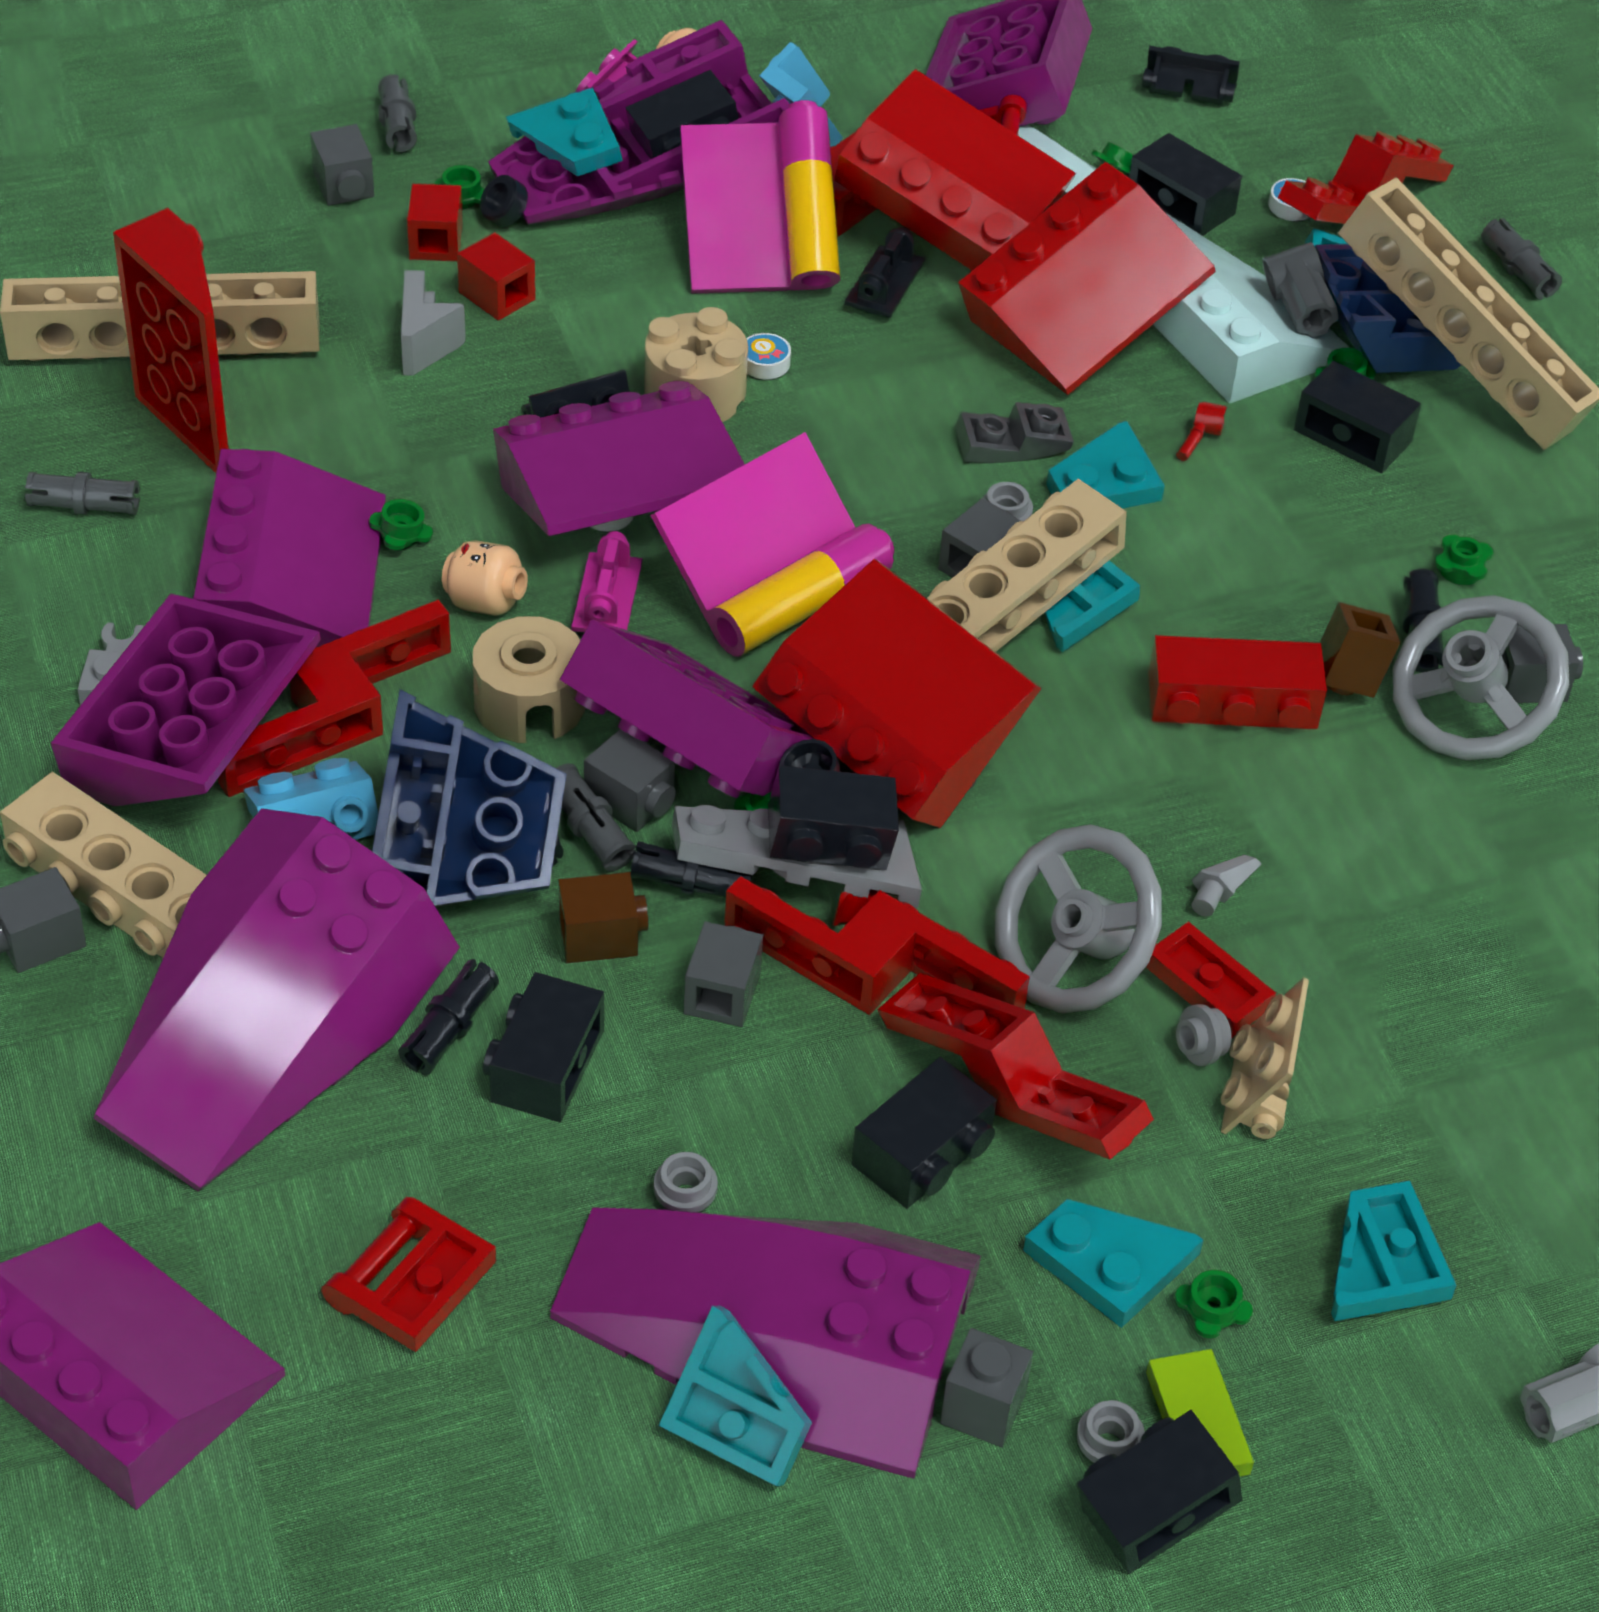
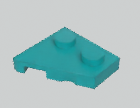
(570, 131)
(1113, 467)
(1091, 605)
(1388, 1255)
(1110, 1256)
(736, 1403)

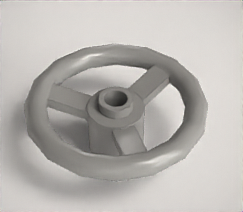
(1479, 675)
(1082, 919)

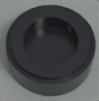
(503, 200)

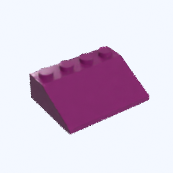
(1014, 50)
(613, 457)
(290, 544)
(179, 702)
(682, 706)
(121, 1360)

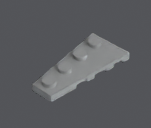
(741, 844)

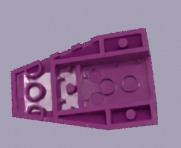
(637, 179)
(271, 992)
(834, 1307)

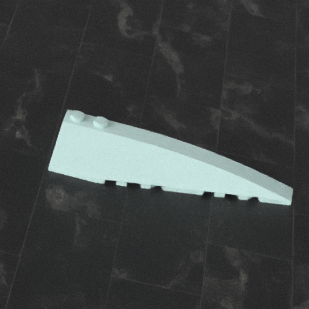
(1231, 320)

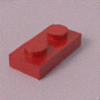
(1209, 976)

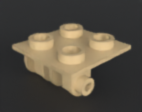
(1264, 1066)

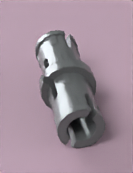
(397, 113)
(1521, 258)
(82, 493)
(593, 820)

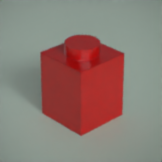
(435, 222)
(496, 276)

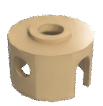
(521, 668)

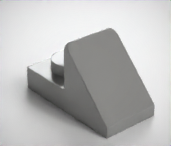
(427, 327)

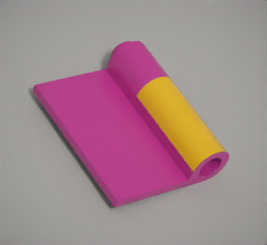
(761, 204)
(767, 545)

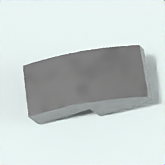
(1026, 434)

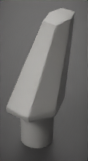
(1220, 882)

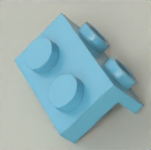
(794, 79)
(335, 791)

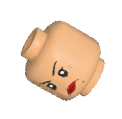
(484, 577)

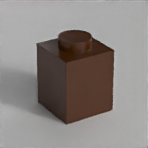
(1357, 650)
(600, 917)

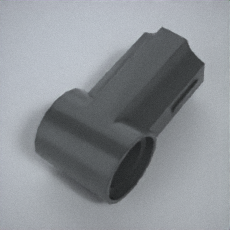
(1299, 281)

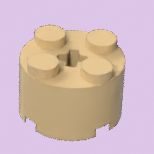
(701, 351)

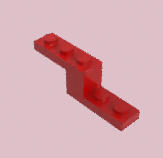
(1364, 168)
(338, 695)
(872, 949)
(1016, 1065)

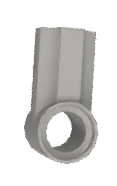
(1564, 1400)

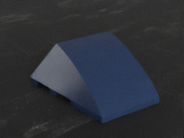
(1377, 318)
(465, 810)

